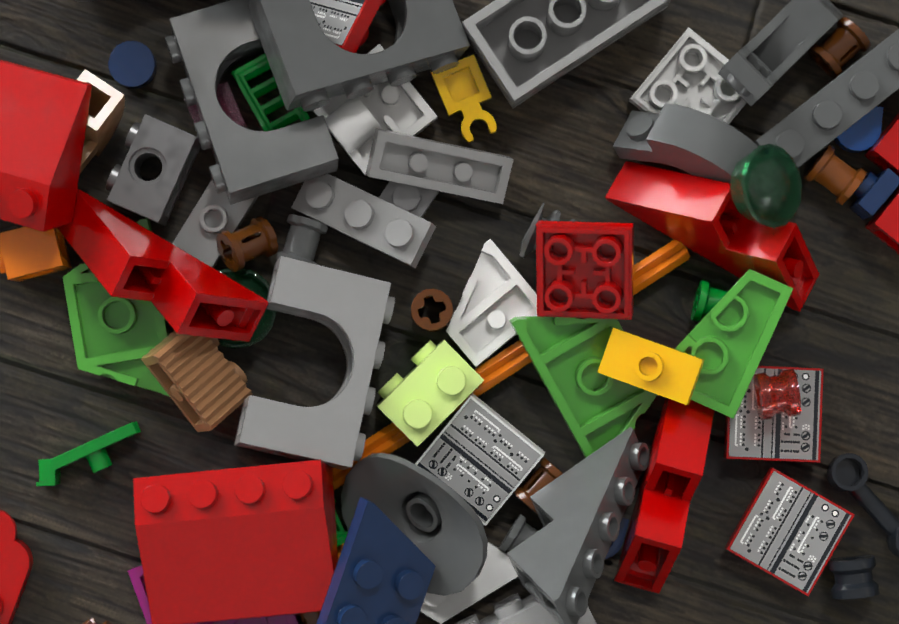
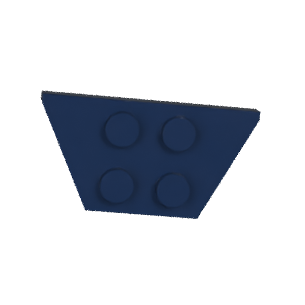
(377, 575)

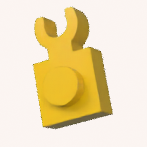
(463, 91)

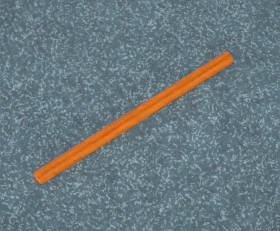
(515, 356)

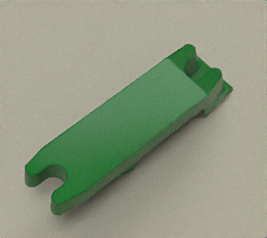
(93, 450)

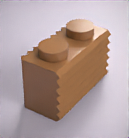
(198, 378)

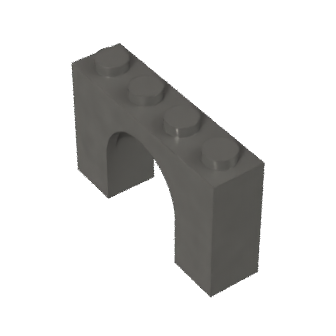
(315, 69)
(245, 159)

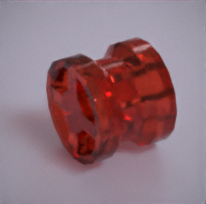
(777, 394)

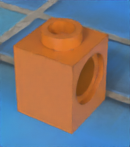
(32, 253)

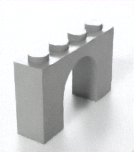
(354, 312)

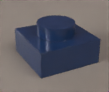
(874, 192)

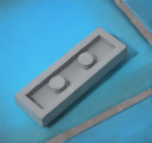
(439, 166)
(365, 218)

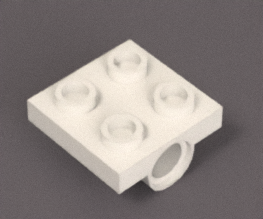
(385, 108)

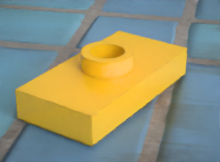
(651, 366)

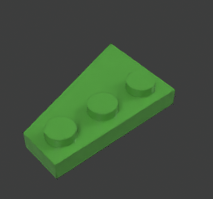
(735, 339)

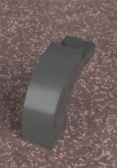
(778, 47)
(684, 140)

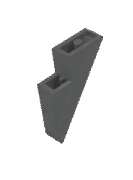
(579, 523)

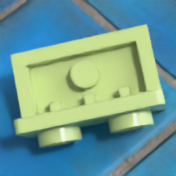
(428, 391)

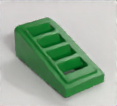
(252, 70)

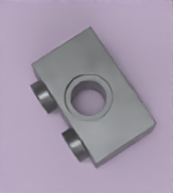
(155, 197)

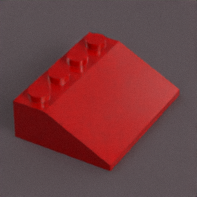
(40, 145)
(237, 541)

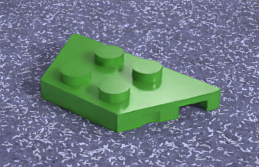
(112, 331)
(568, 360)

